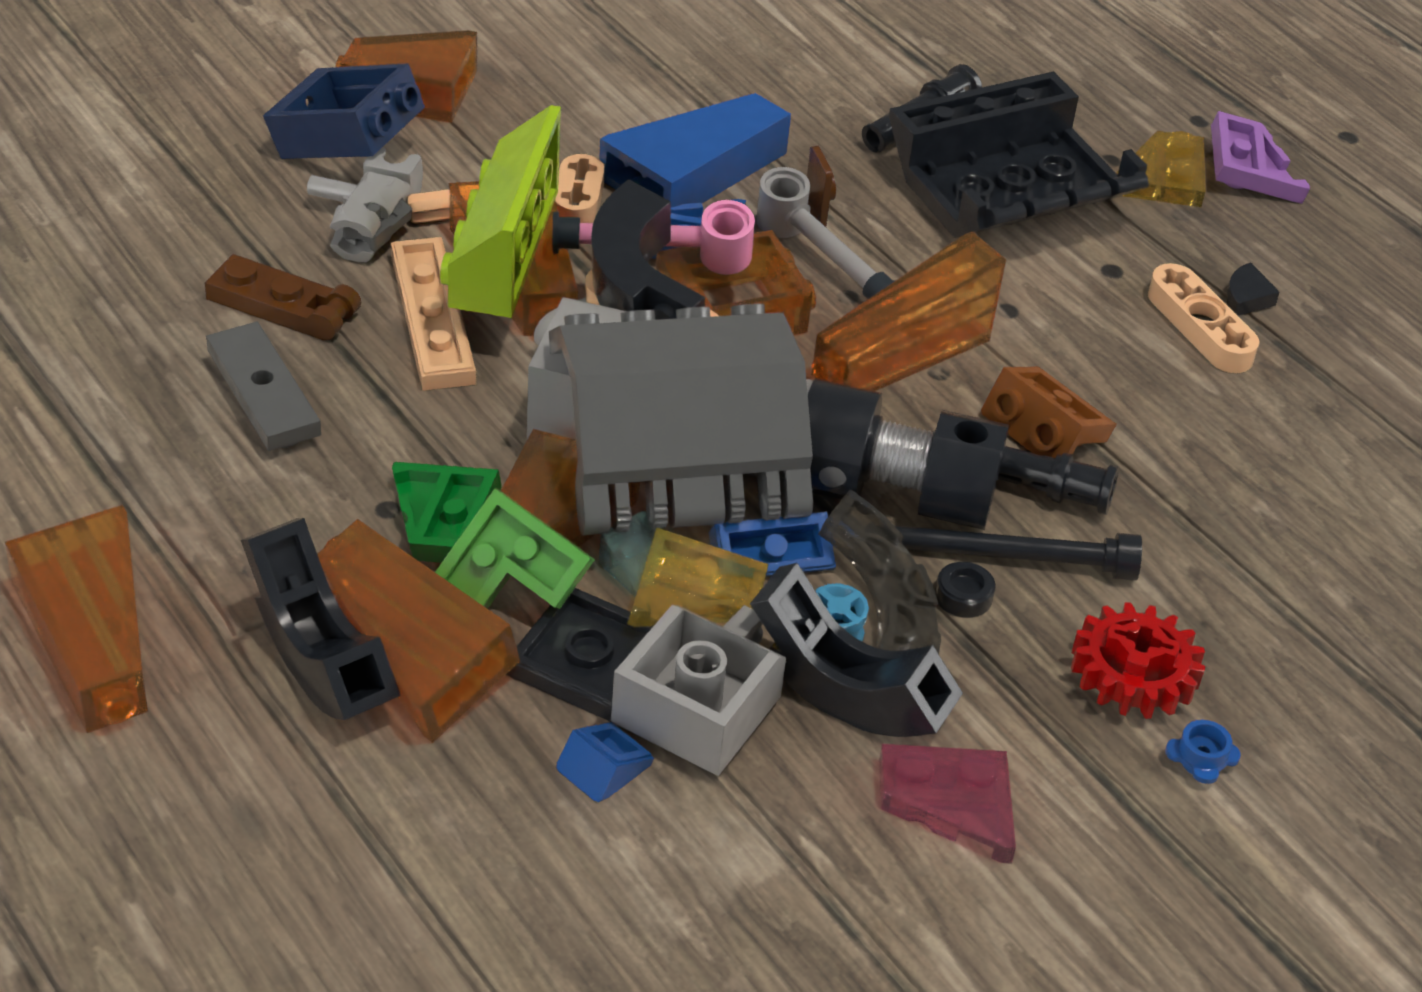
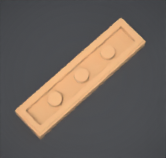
(434, 329)

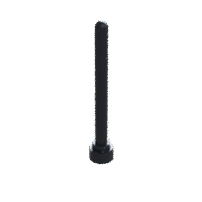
(1115, 555)

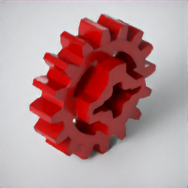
(1138, 660)

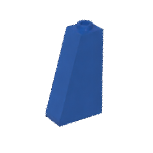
(698, 151)

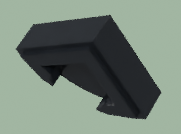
(1250, 291)

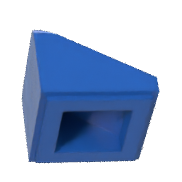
(602, 760)

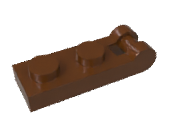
(282, 297)

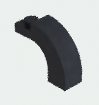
(624, 237)
(321, 648)
(860, 684)

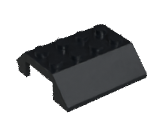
(1005, 155)

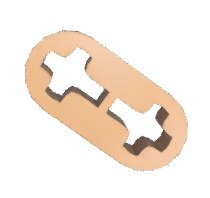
(585, 192)

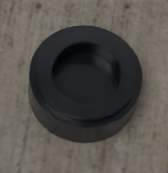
(965, 589)

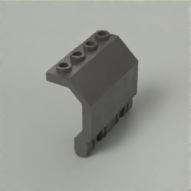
(688, 415)

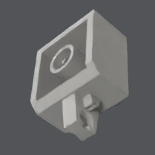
(698, 685)

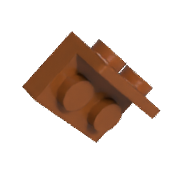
(1044, 412)

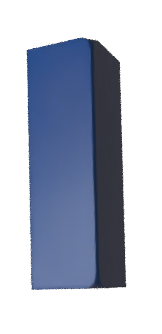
(778, 542)

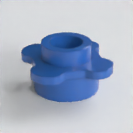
(1204, 750)

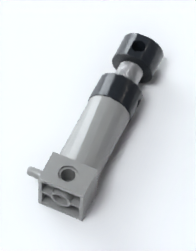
(850, 440)

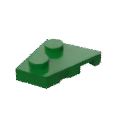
(440, 504)

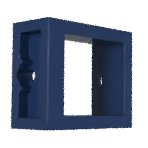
(347, 111)

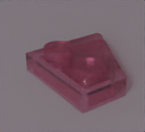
(951, 793)

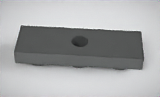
(263, 386)

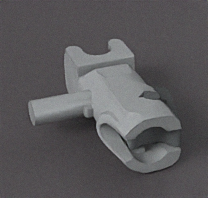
(372, 207)

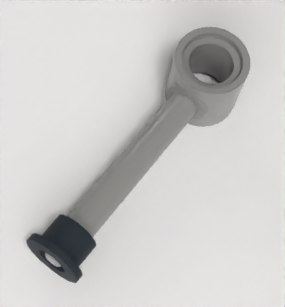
(786, 211)

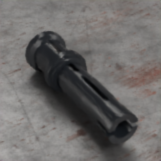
(879, 133)
(1061, 477)

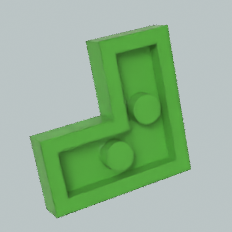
(513, 542)

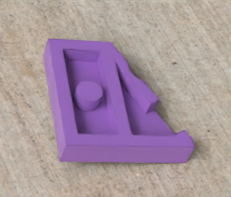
(1251, 159)

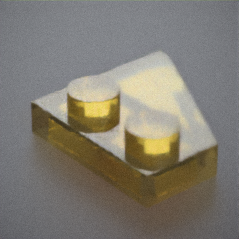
(1173, 168)
(696, 578)

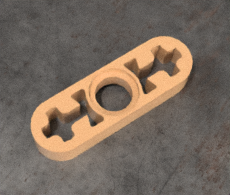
(1225, 341)

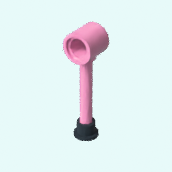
(723, 236)

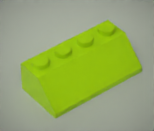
(505, 219)

